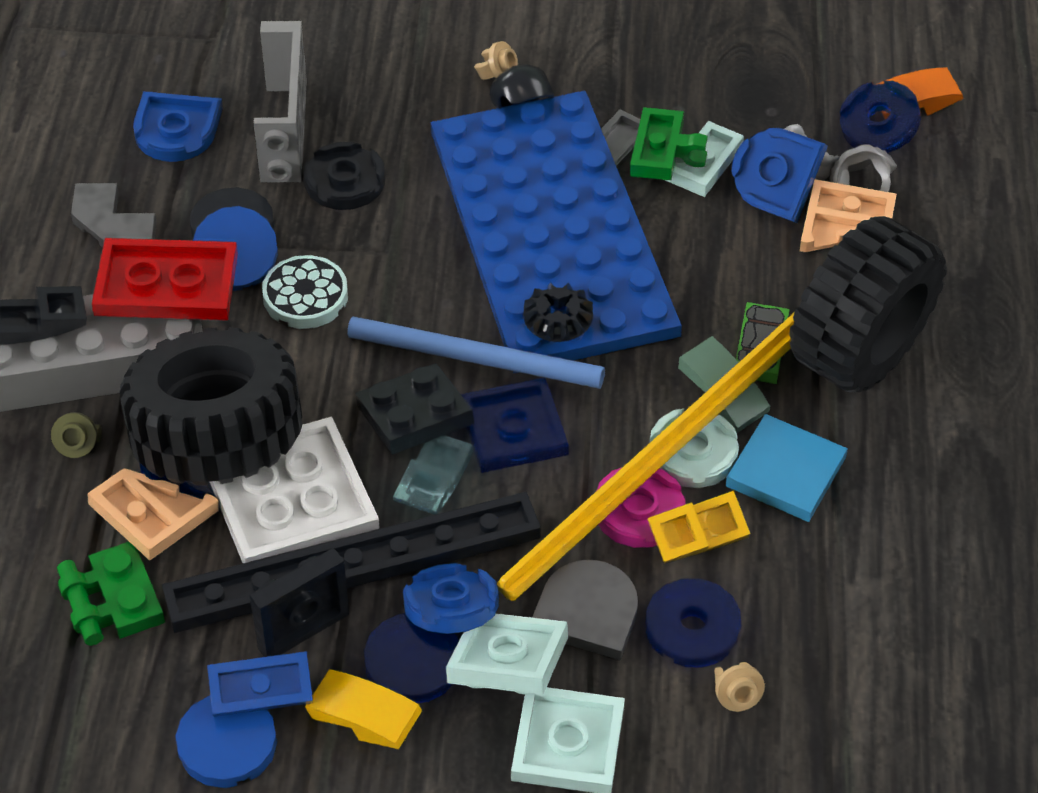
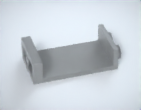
(281, 139)

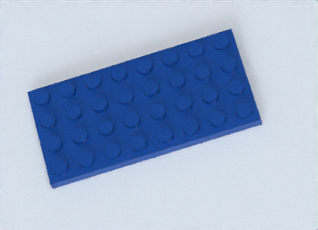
(552, 208)

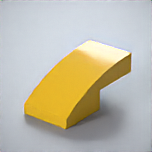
(699, 527)
(366, 707)

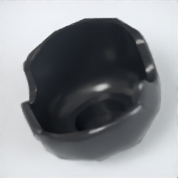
(520, 85)

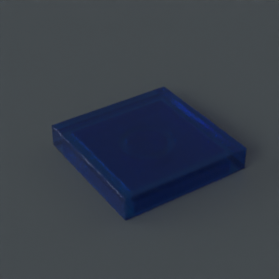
(515, 425)

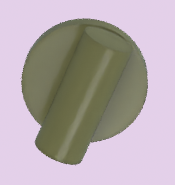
(75, 434)

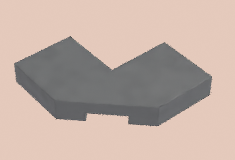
(95, 213)

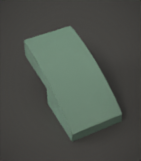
(707, 365)

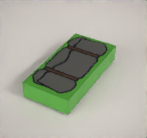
(758, 324)

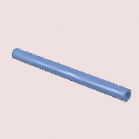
(476, 352)

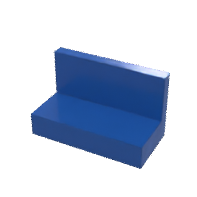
(259, 684)

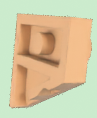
(839, 208)
(149, 511)

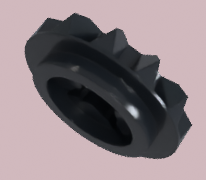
(556, 325)

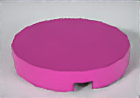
(629, 520)

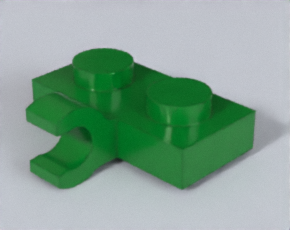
(660, 143)

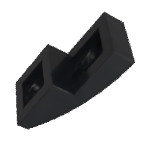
(48, 315)

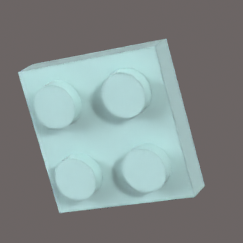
(508, 654)
(568, 740)

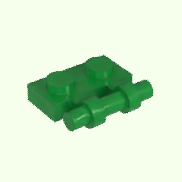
(124, 587)

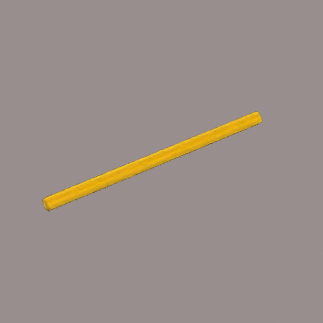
(645, 463)

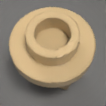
(498, 59)
(739, 687)

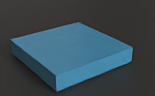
(786, 467)

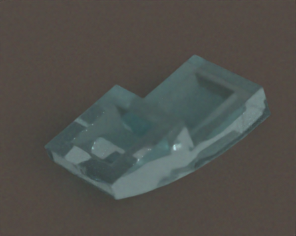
(434, 474)

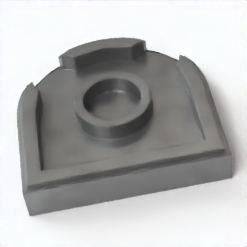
(595, 603)

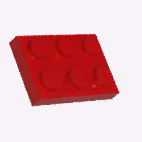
(165, 279)

